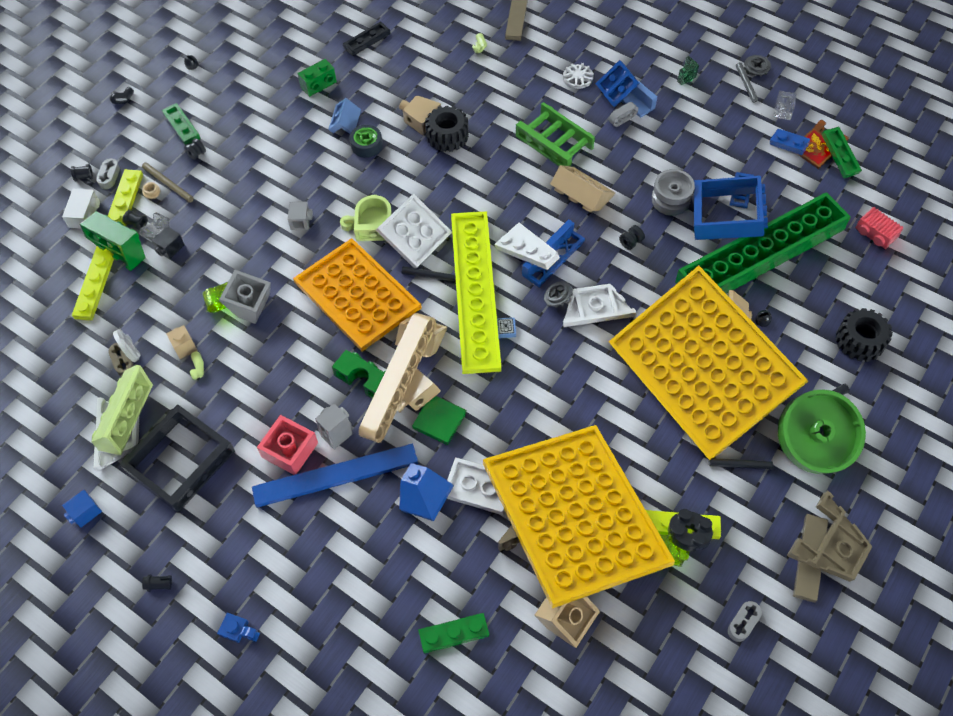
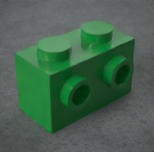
(317, 77)

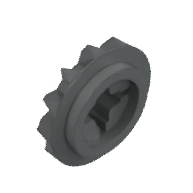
(757, 60)
(551, 294)

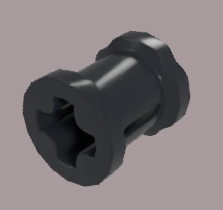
(81, 172)
(135, 220)

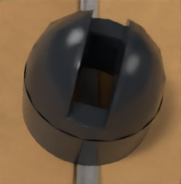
(190, 62)
(765, 320)

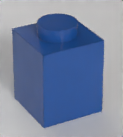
(81, 509)

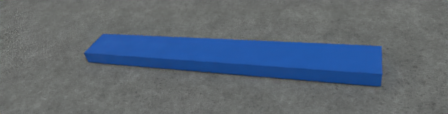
(334, 475)

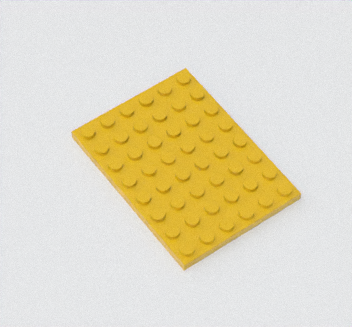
(707, 362)
(576, 515)

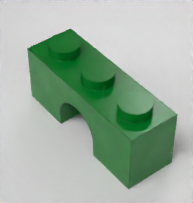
(352, 366)

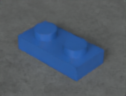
(789, 141)

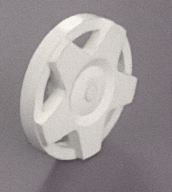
(126, 345)

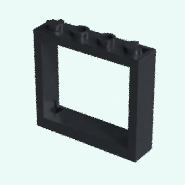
(198, 478)

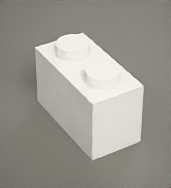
(80, 206)

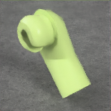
(480, 44)
(199, 365)

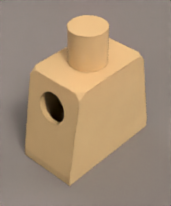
(417, 111)
(418, 392)

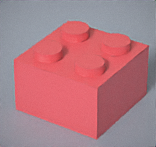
(287, 445)

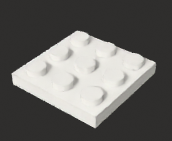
(414, 231)

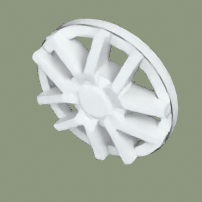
(578, 75)

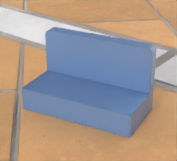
(642, 98)
(344, 116)

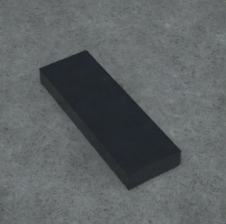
(366, 38)

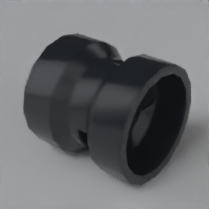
(633, 236)

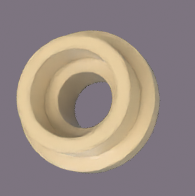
(151, 190)

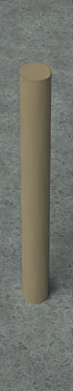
(167, 182)

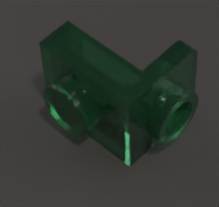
(688, 72)

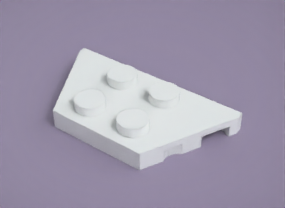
(596, 305)
(103, 459)

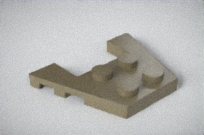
(842, 548)

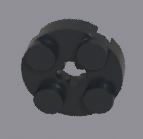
(687, 520)

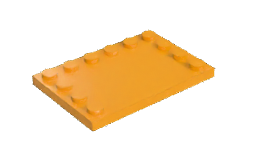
(357, 294)

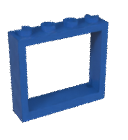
(730, 187)

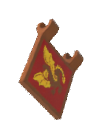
(817, 151)

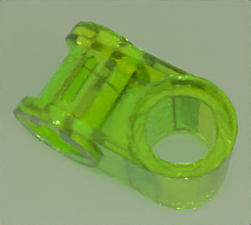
(211, 298)

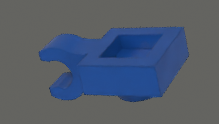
(235, 628)

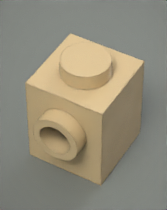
(181, 342)

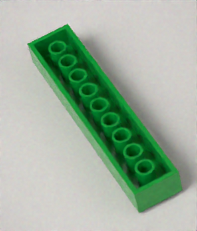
(782, 240)

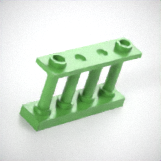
(547, 148)

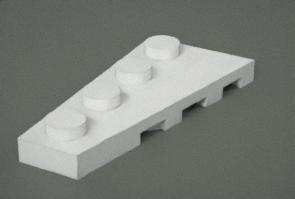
(527, 247)

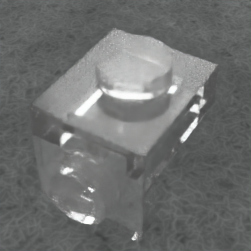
(153, 229)

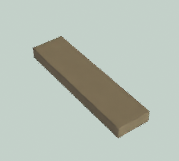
(516, 20)
(808, 577)

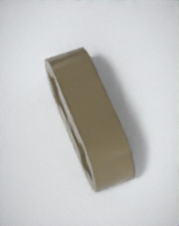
(117, 361)

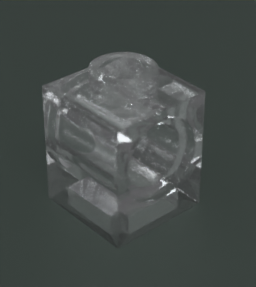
(784, 105)

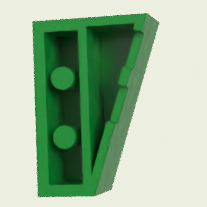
(115, 238)

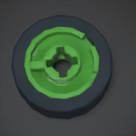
(366, 141)

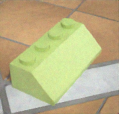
(122, 411)

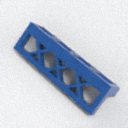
(557, 242)

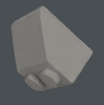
(245, 296)

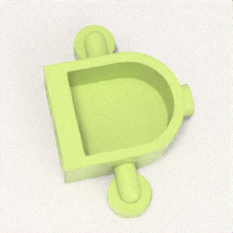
(369, 215)

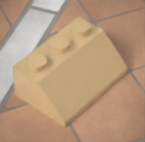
(581, 188)

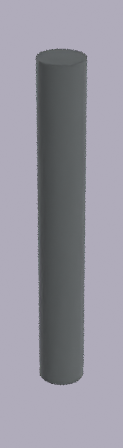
(746, 82)

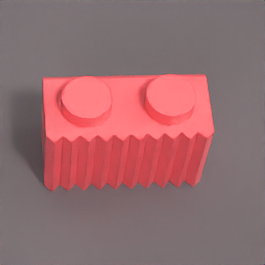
(879, 228)

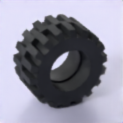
(447, 128)
(870, 323)

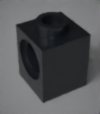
(167, 243)

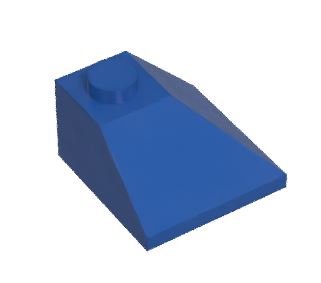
(423, 492)

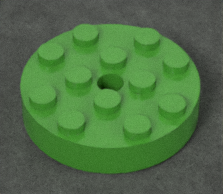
(842, 429)

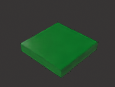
(439, 419)

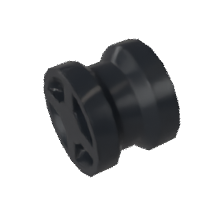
(194, 149)

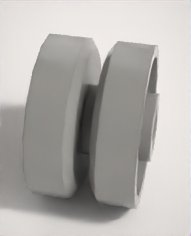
(673, 192)

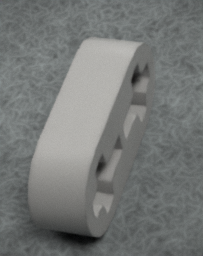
(623, 114)
(105, 173)
(740, 618)

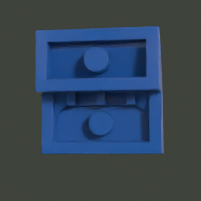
(617, 83)

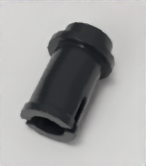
(156, 582)

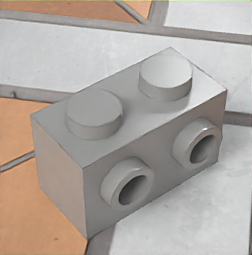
(334, 425)

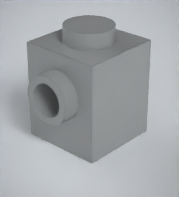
(299, 215)

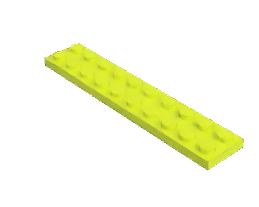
(475, 293)

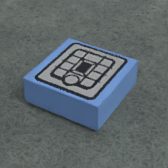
(506, 327)

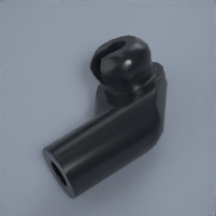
(123, 97)

